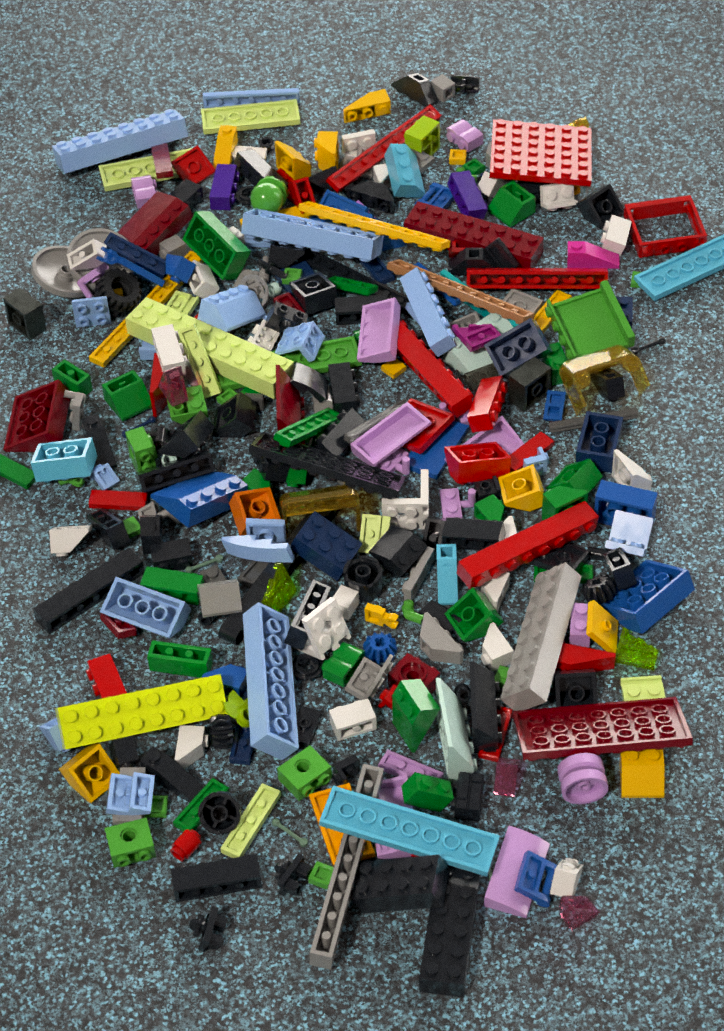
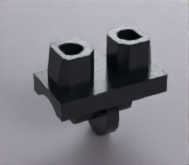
(466, 83)
(288, 874)
(213, 920)

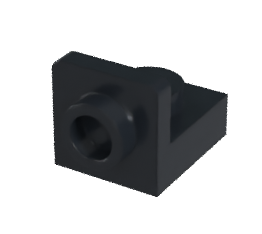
(345, 769)

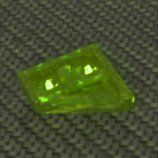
(279, 589)
(635, 652)

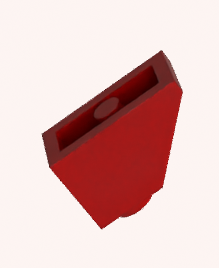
(301, 191)

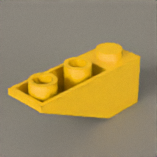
(368, 106)

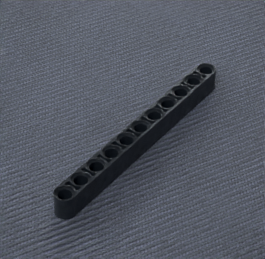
(232, 628)

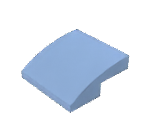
(130, 794)

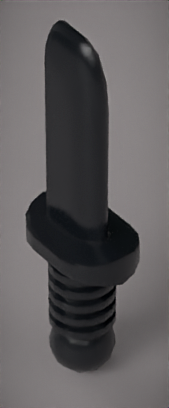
(270, 268)

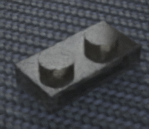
(474, 377)

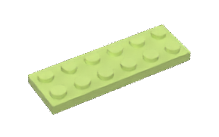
(251, 116)
(119, 174)

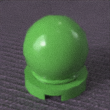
(269, 194)

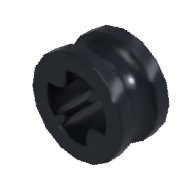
(266, 142)

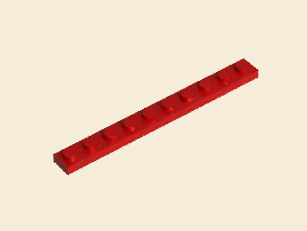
(376, 153)

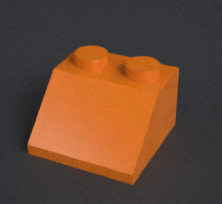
(252, 504)

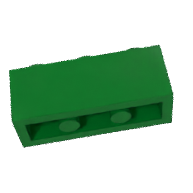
(173, 583)
(179, 659)

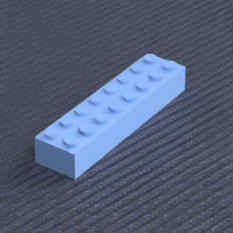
(119, 140)
(312, 234)
(270, 682)

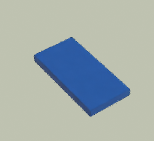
(434, 455)

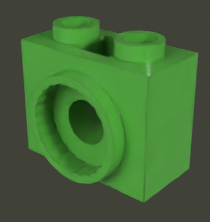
(141, 449)
(304, 783)
(139, 849)

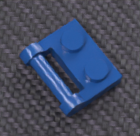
(441, 199)
(531, 876)

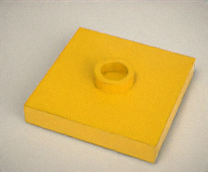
(602, 627)

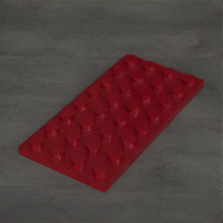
(601, 728)

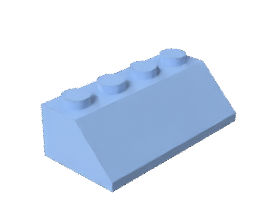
(231, 308)
(145, 608)

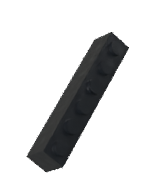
(87, 591)

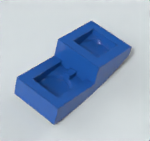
(554, 405)

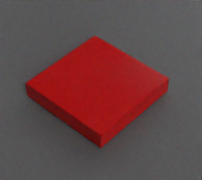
(193, 166)

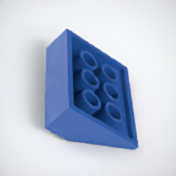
(199, 497)
(655, 594)

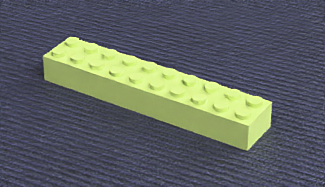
(228, 354)

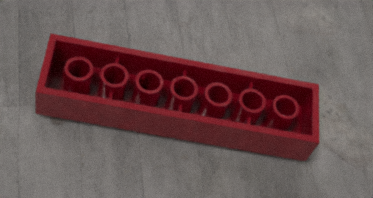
(474, 232)

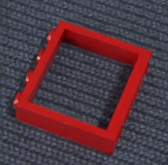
(660, 208)

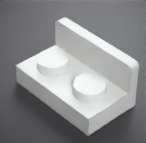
(352, 141)
(557, 196)
(263, 336)

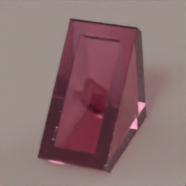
(173, 386)
(506, 776)
(576, 910)

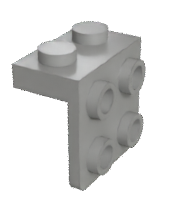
(368, 678)

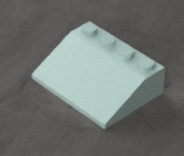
(464, 360)
(454, 733)

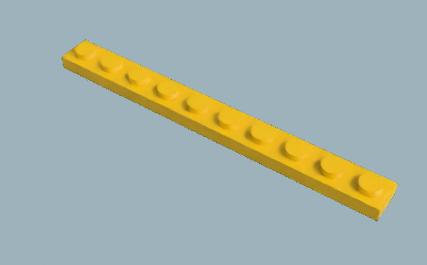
(378, 227)
(119, 337)

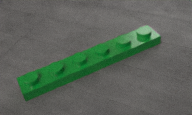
(305, 428)

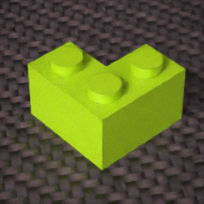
(424, 136)

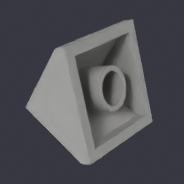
(219, 598)

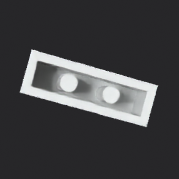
(168, 348)

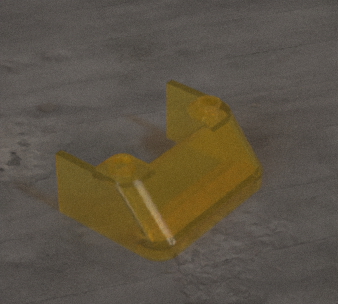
(577, 370)
(320, 500)

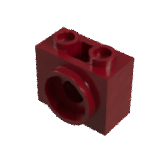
(413, 668)

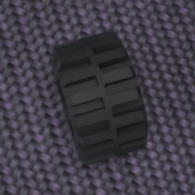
(117, 279)

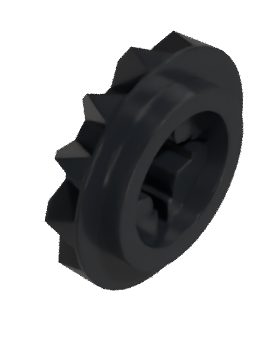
(242, 195)
(301, 662)

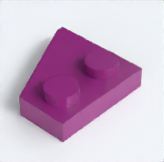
(475, 335)

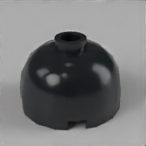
(219, 812)

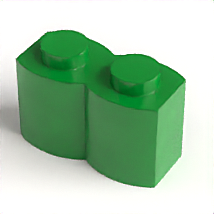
(342, 664)

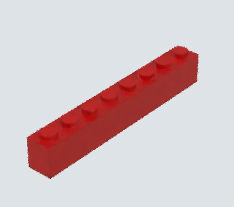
(536, 278)
(432, 371)
(527, 545)

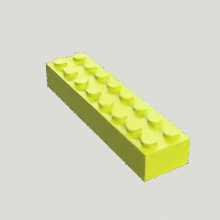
(140, 711)

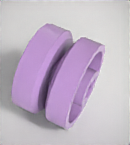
(582, 778)

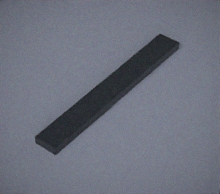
(333, 268)

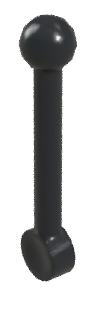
(635, 350)

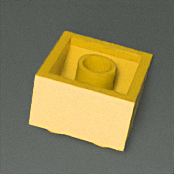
(327, 149)
(291, 161)
(522, 489)
(89, 772)
(642, 774)

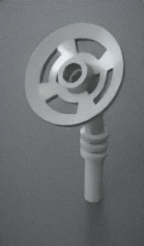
(260, 283)

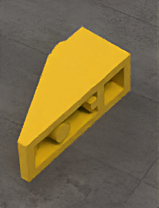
(226, 141)

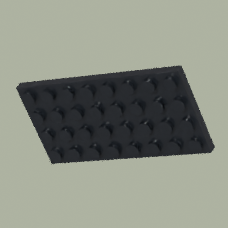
(330, 465)

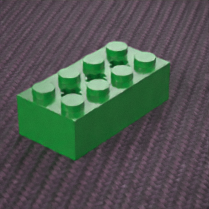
(216, 245)

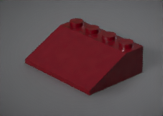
(156, 221)
(287, 401)
(37, 418)

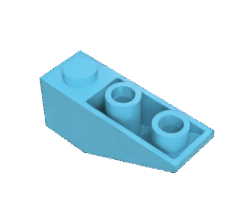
(447, 574)

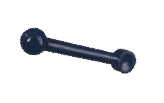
(152, 419)

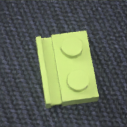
(183, 302)
(372, 530)
(642, 688)

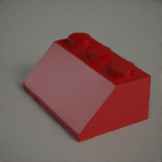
(477, 462)

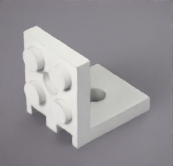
(414, 509)
(324, 634)

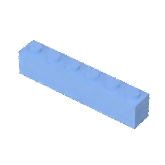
(428, 312)

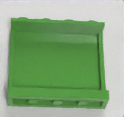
(590, 322)

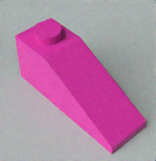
(587, 255)

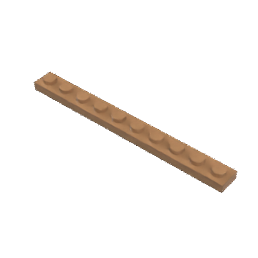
(465, 293)

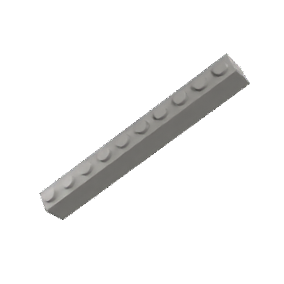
(342, 880)

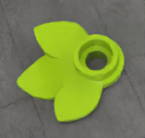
(237, 709)

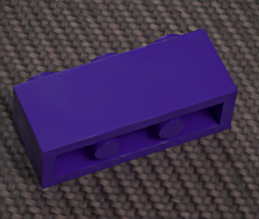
(224, 187)
(467, 194)

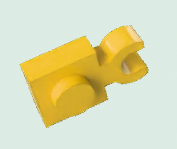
(377, 615)

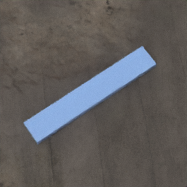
(231, 98)

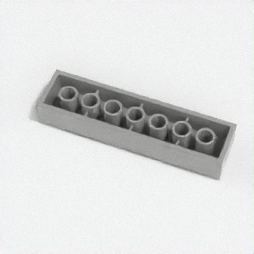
(541, 638)

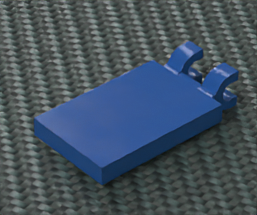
(342, 203)
(111, 257)

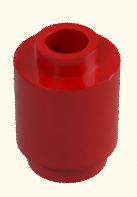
(185, 845)

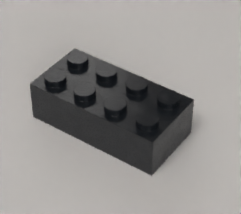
(401, 884)

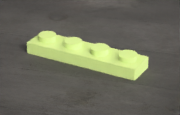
(199, 360)
(251, 821)

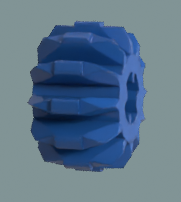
(379, 647)

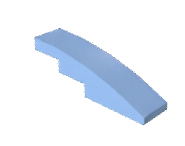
(257, 549)

